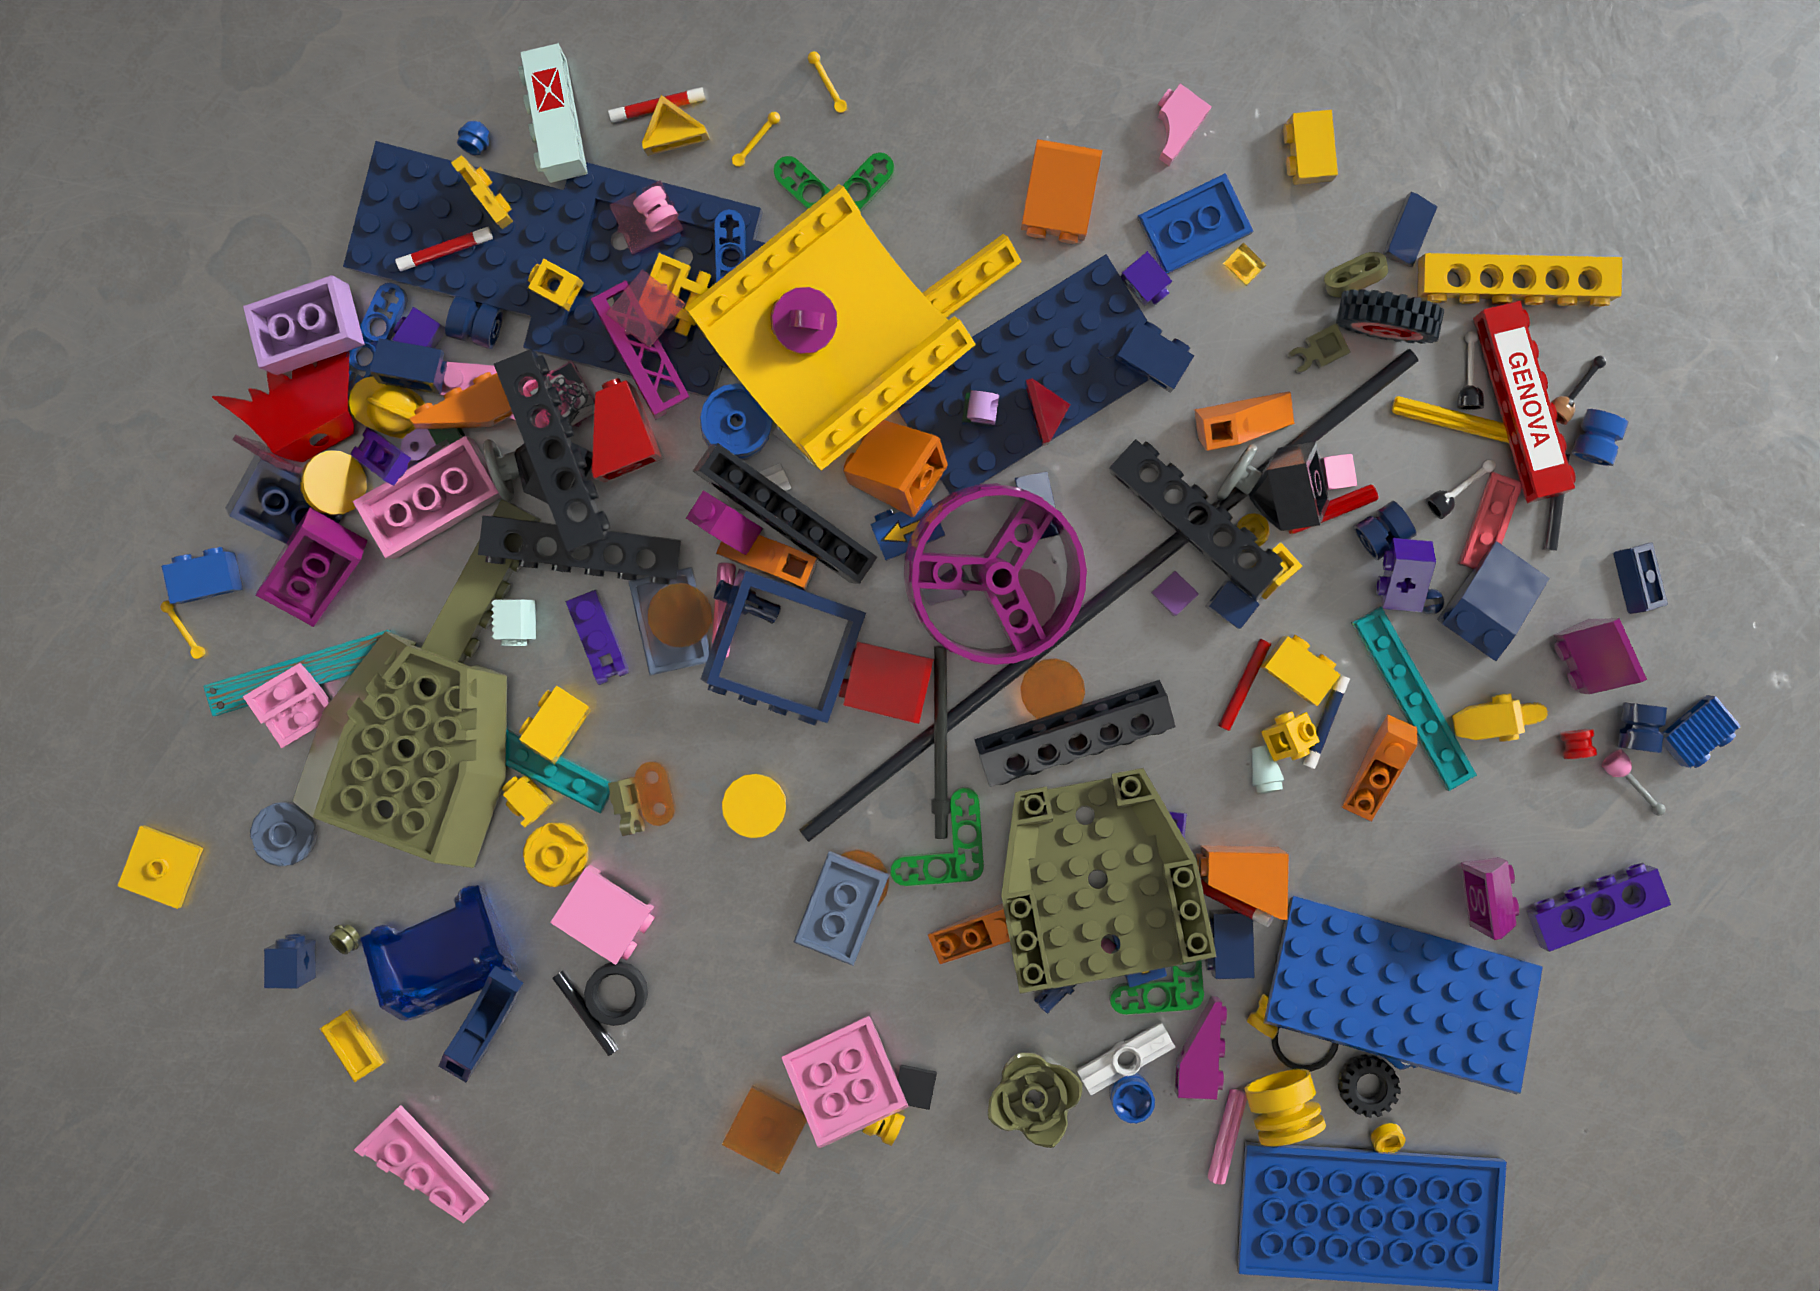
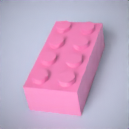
(428, 498)

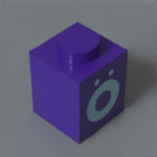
(1147, 280)

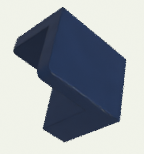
(1232, 604)

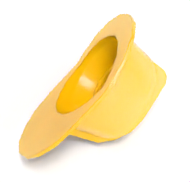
(384, 407)

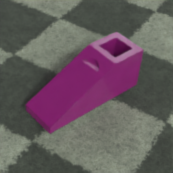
(1198, 1061)

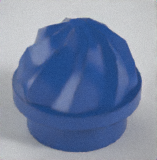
(473, 137)

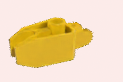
(1499, 718)

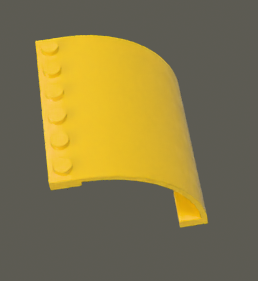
(884, 339)

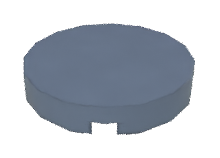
(283, 834)

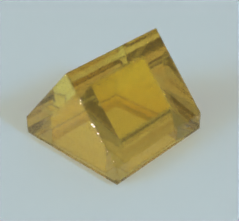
(1245, 264)

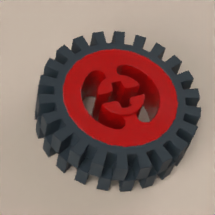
(1390, 316)

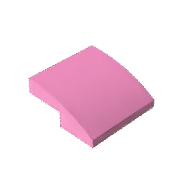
(289, 704)

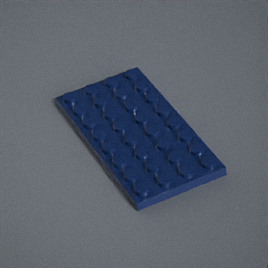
(1060, 340)

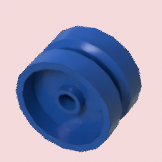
(716, 425)

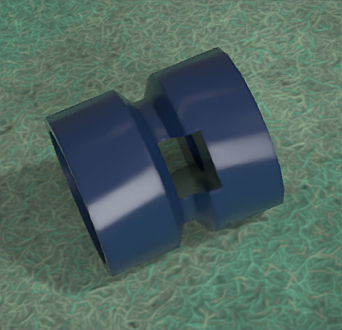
(468, 321)
(1378, 532)
(1642, 727)

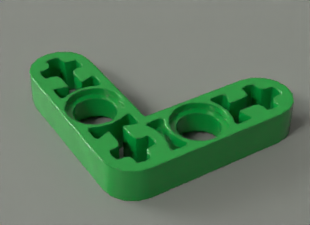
(867, 168)
(951, 859)
(1172, 990)

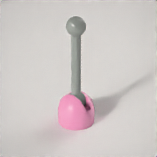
(1620, 765)

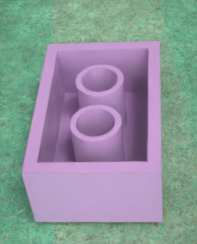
(303, 325)

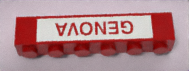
(1524, 402)

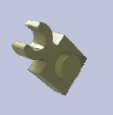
(1323, 348)
(626, 803)

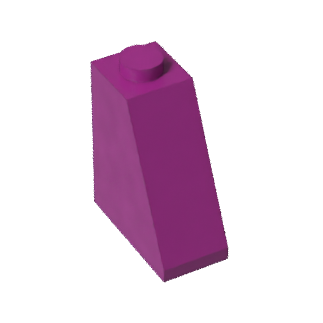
(724, 523)

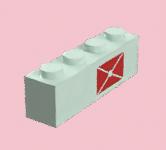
(553, 113)

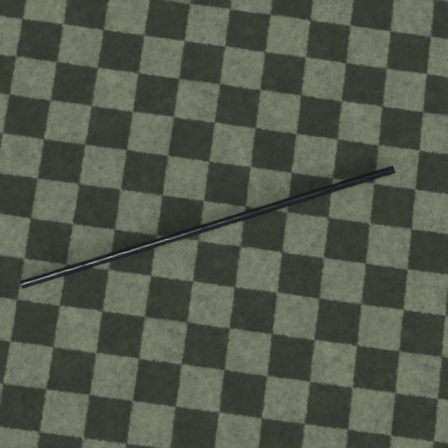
(1093, 607)

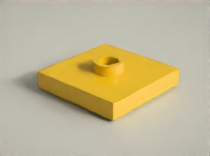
(160, 866)

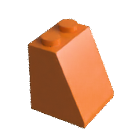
(1061, 191)
(897, 465)
(1248, 874)

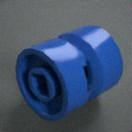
(1601, 433)
(1132, 1098)

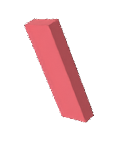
(1490, 518)

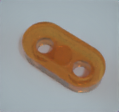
(654, 793)

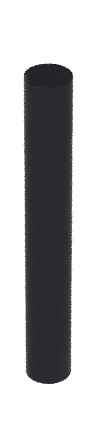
(1554, 520)
(579, 1006)

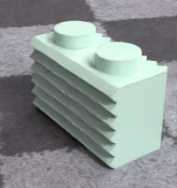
(514, 621)

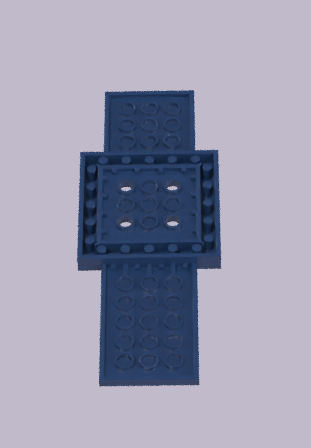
(423, 201)

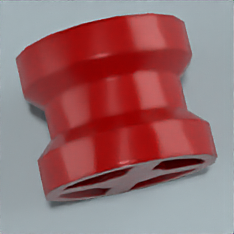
(1578, 744)

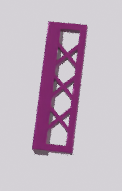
(633, 361)

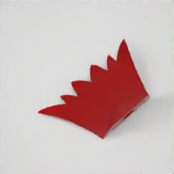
(299, 409)

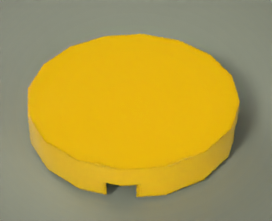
(333, 482)
(754, 805)
(555, 854)

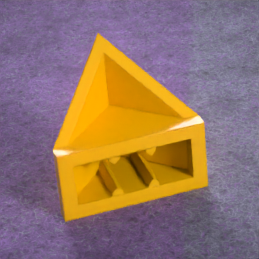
(671, 129)

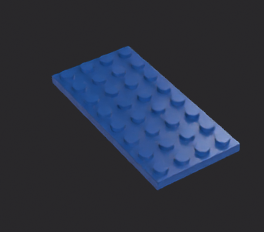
(1404, 995)
(1371, 1216)

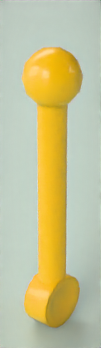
(840, 105)
(739, 159)
(196, 651)

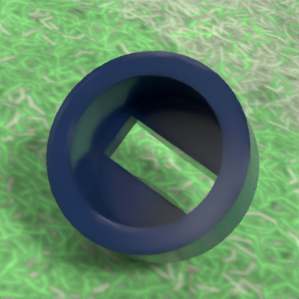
(1436, 608)

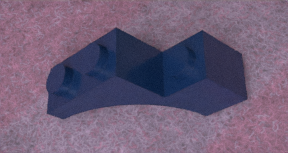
(481, 1024)

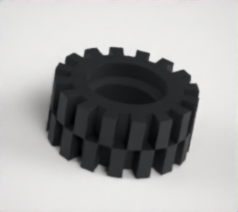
(1382, 1099)

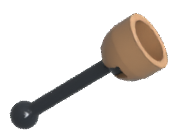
(1565, 405)

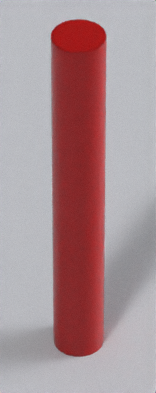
(1244, 684)

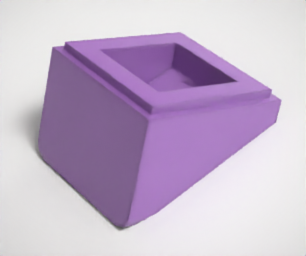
(1175, 593)

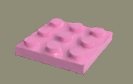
(844, 1082)

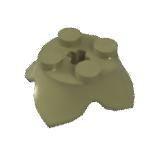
(1043, 1121)

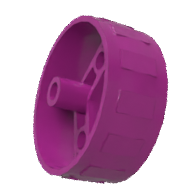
(1027, 637)

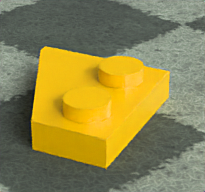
(479, 183)

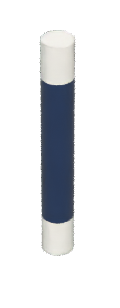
(1327, 720)

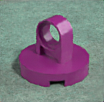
(804, 320)

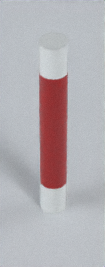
(649, 106)
(443, 249)
(1237, 905)

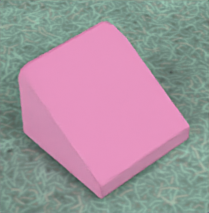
(1339, 471)

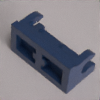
(409, 366)

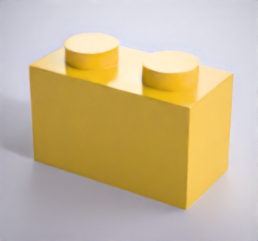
(1311, 147)
(1300, 669)
(554, 724)

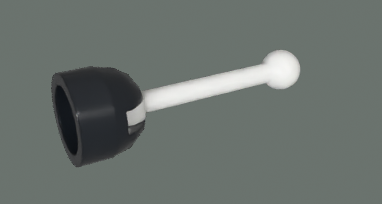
(1471, 396)
(1443, 502)

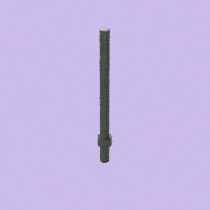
(940, 804)

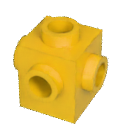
(1290, 736)

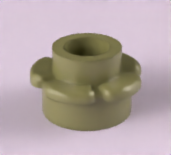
(344, 939)

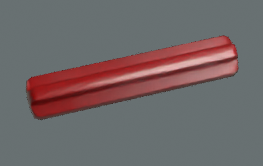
(1347, 503)

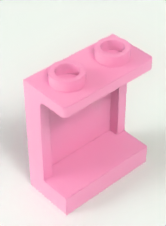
(603, 916)

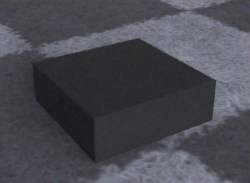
(917, 1086)

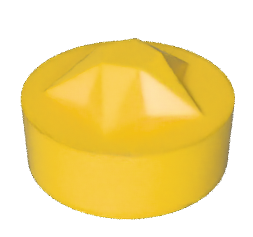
(1257, 525)
(1388, 1138)

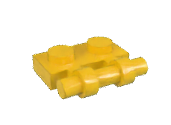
(675, 275)

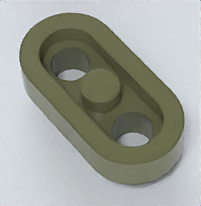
(1356, 273)

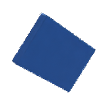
(1195, 224)

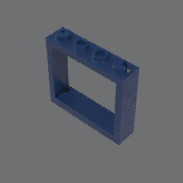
(751, 695)

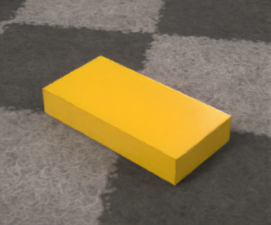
(351, 1045)

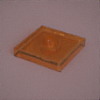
(765, 1129)

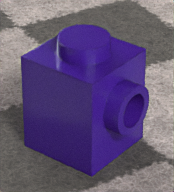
(418, 330)

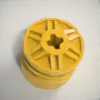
(1285, 1107)

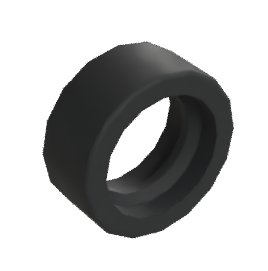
(615, 1018)

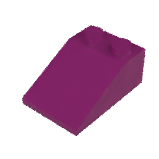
(312, 567)
(1598, 656)
(1490, 896)

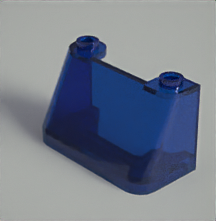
(438, 957)

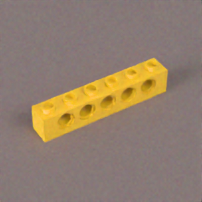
(1602, 272)

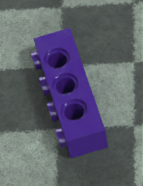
(1647, 897)

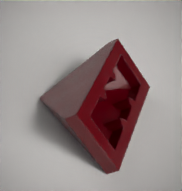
(1046, 408)

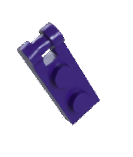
(381, 456)
(597, 635)

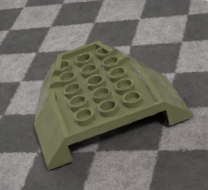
(458, 764)
(1149, 897)

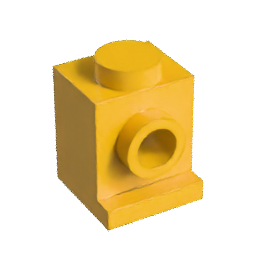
(544, 274)
(526, 799)

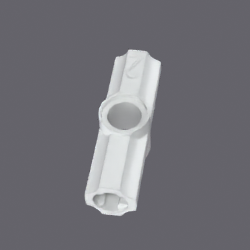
(1106, 1069)

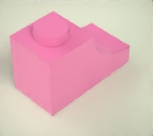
(1181, 116)

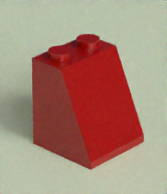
(621, 432)
(887, 682)

